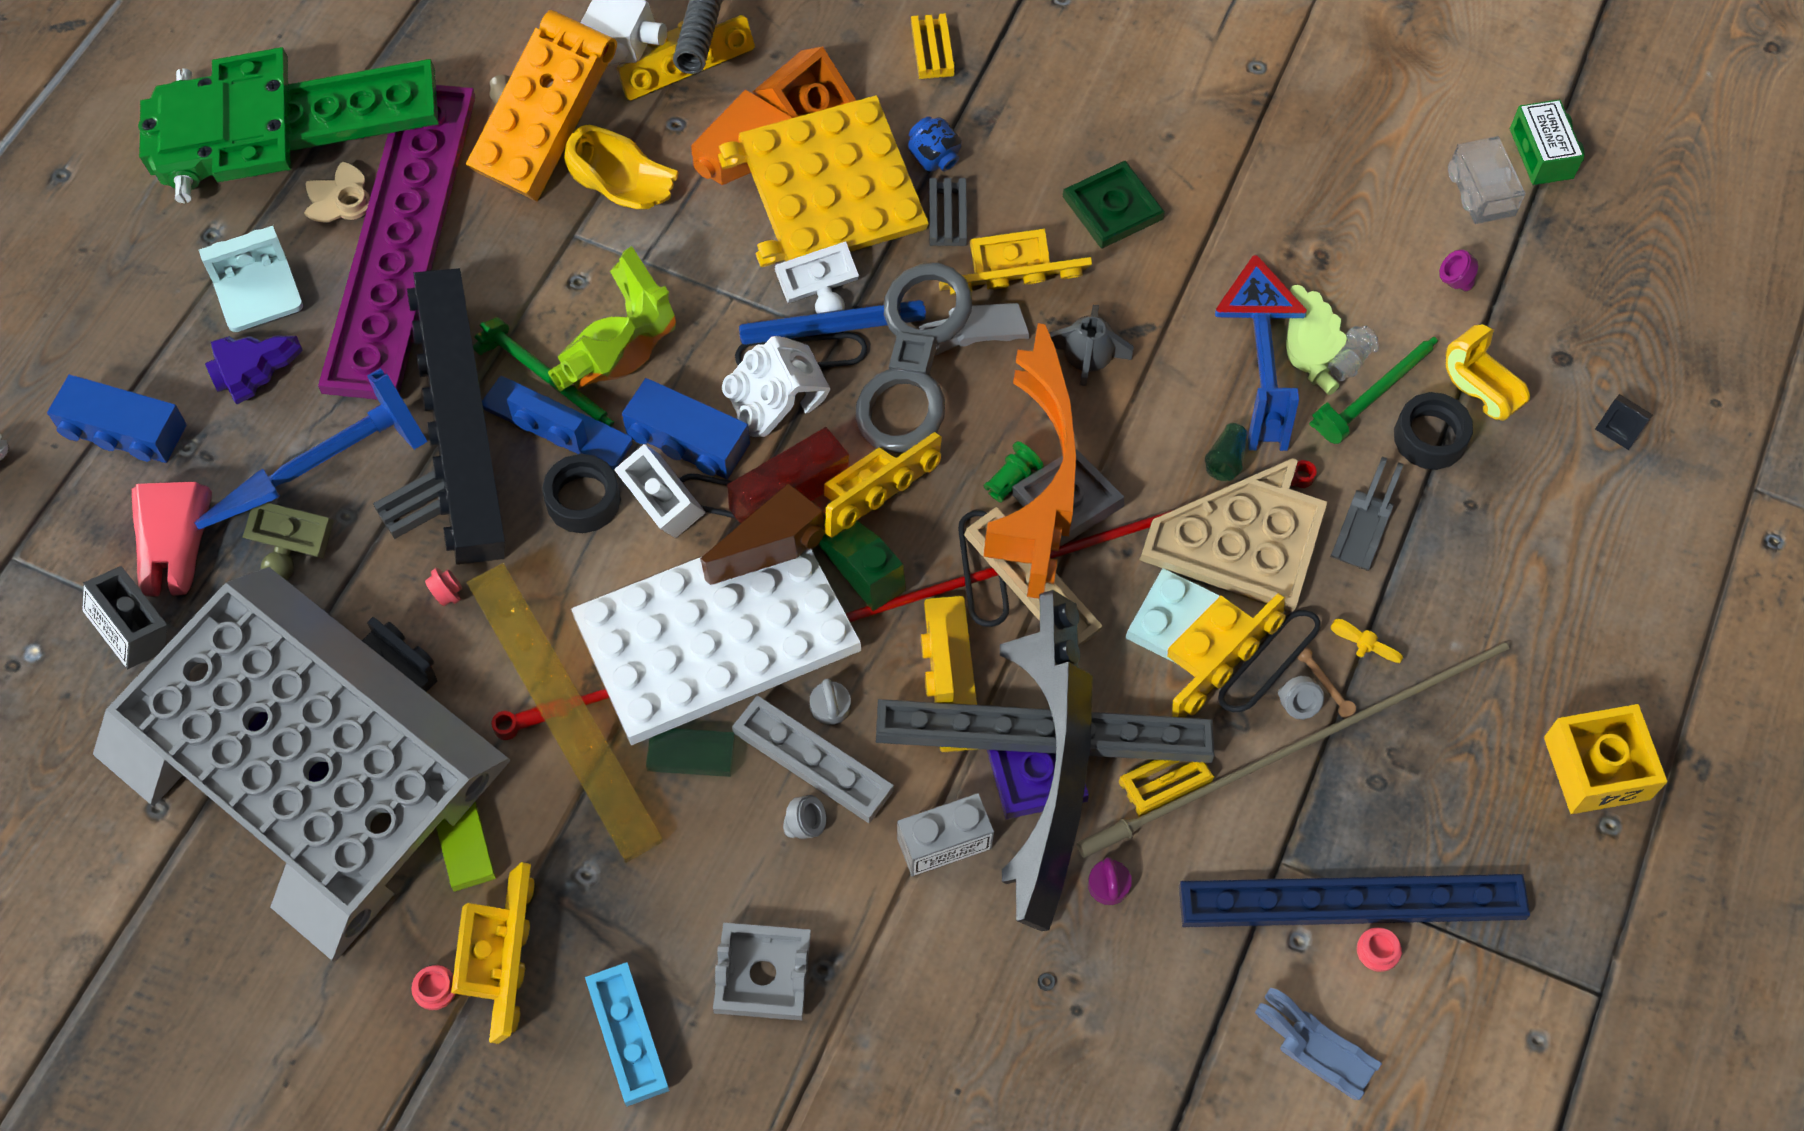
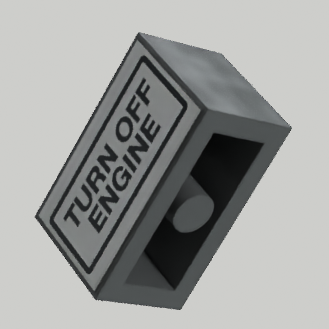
(124, 617)

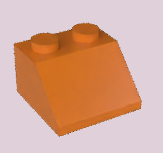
(805, 85)

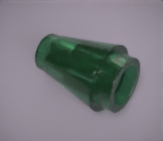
(1226, 455)

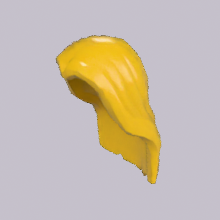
(617, 168)

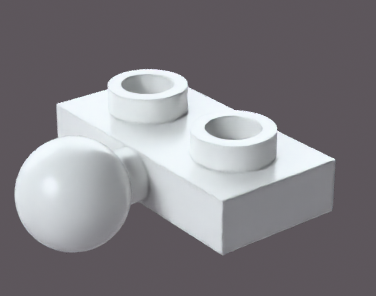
(817, 275)

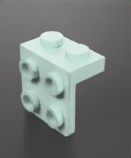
(252, 279)

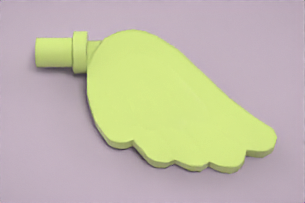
(1314, 339)

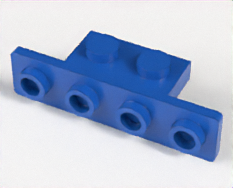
(556, 422)

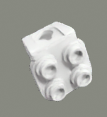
(769, 379)

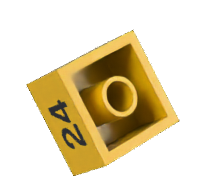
(1605, 759)

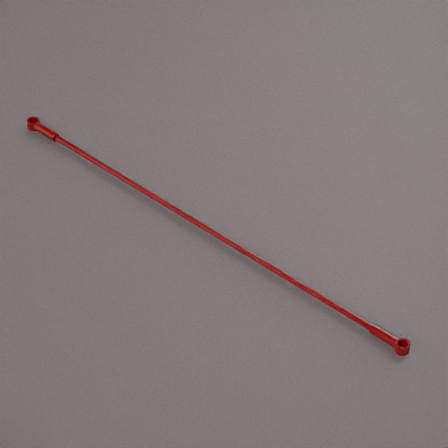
(532, 716)

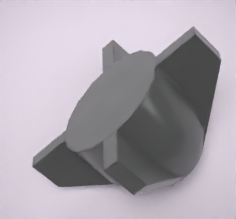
(1090, 344)

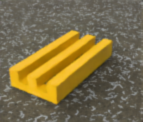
(929, 25)
(1136, 794)

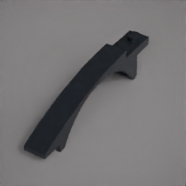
(1053, 663)

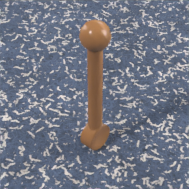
(1346, 708)

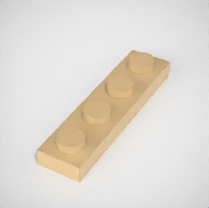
(1017, 578)

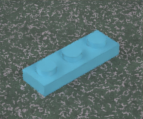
(627, 1034)

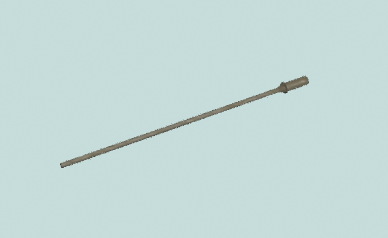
(1126, 828)

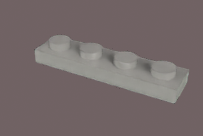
(813, 759)

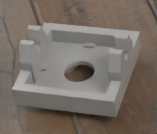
(743, 947)

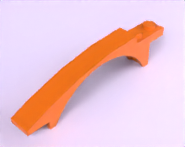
(1038, 526)

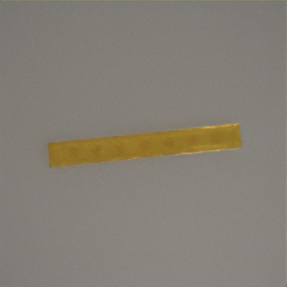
(565, 713)

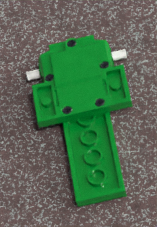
(251, 118)

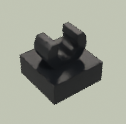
(1624, 422)

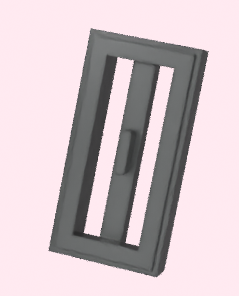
(947, 188)
(407, 499)

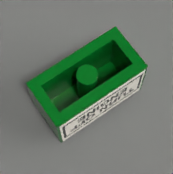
(1547, 142)

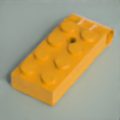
(536, 121)

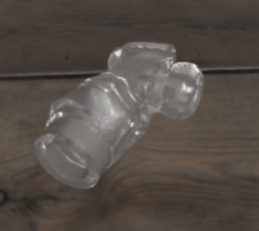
(1352, 356)

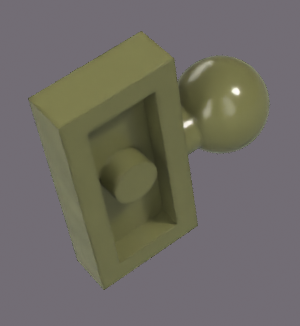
(288, 532)

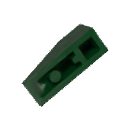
(866, 564)

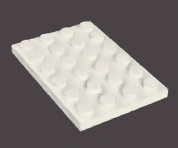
(693, 647)

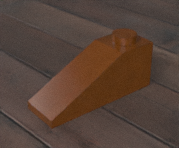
(770, 536)

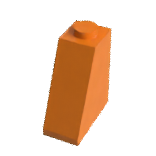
(742, 115)

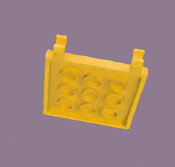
(828, 180)

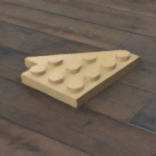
(1243, 537)

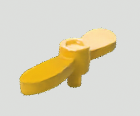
(1365, 641)

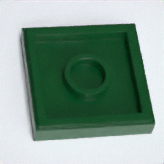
(1113, 204)

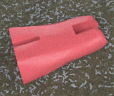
(167, 533)

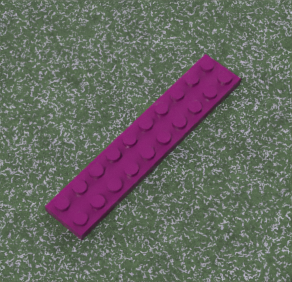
(394, 242)

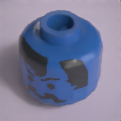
(934, 144)

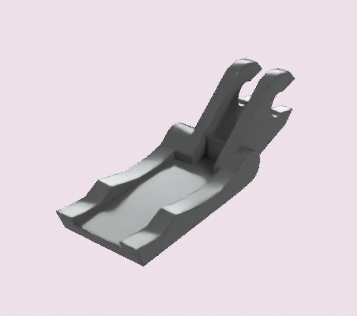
(1365, 522)

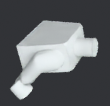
(627, 22)

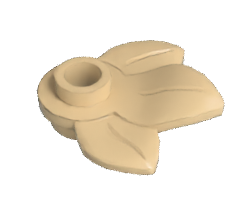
(336, 197)

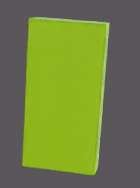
(466, 851)

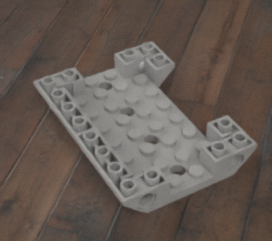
(324, 703)

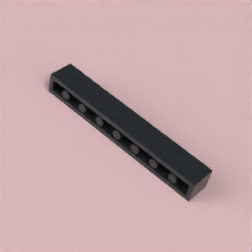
(458, 417)

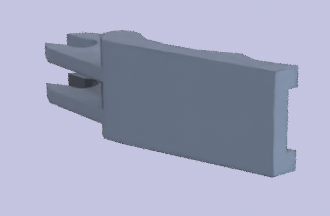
(1317, 1046)

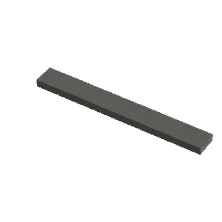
(1035, 730)

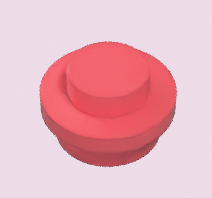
(444, 586)
(1379, 949)
(433, 987)

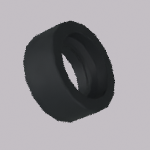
(1444, 408)
(573, 468)

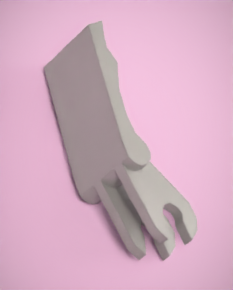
(986, 323)

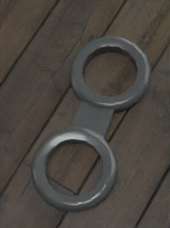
(913, 356)

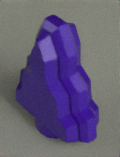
(249, 363)

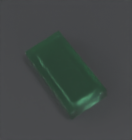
(691, 752)

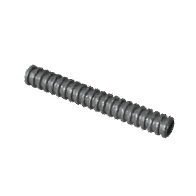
(696, 35)

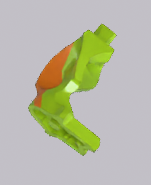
(619, 344)

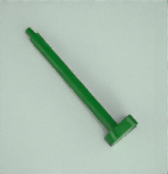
(495, 335)
(1335, 426)

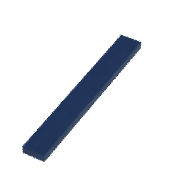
(1353, 900)

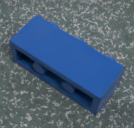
(117, 419)
(686, 429)

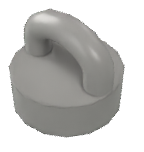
(1301, 697)
(830, 702)
(804, 818)

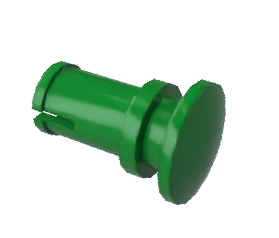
(1017, 467)

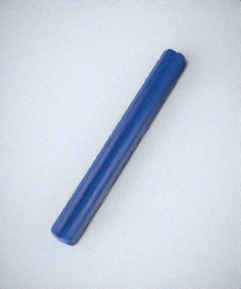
(827, 322)

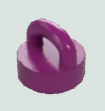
(1459, 270)
(1109, 882)

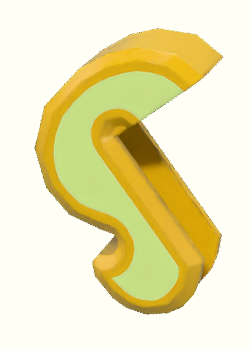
(1483, 376)

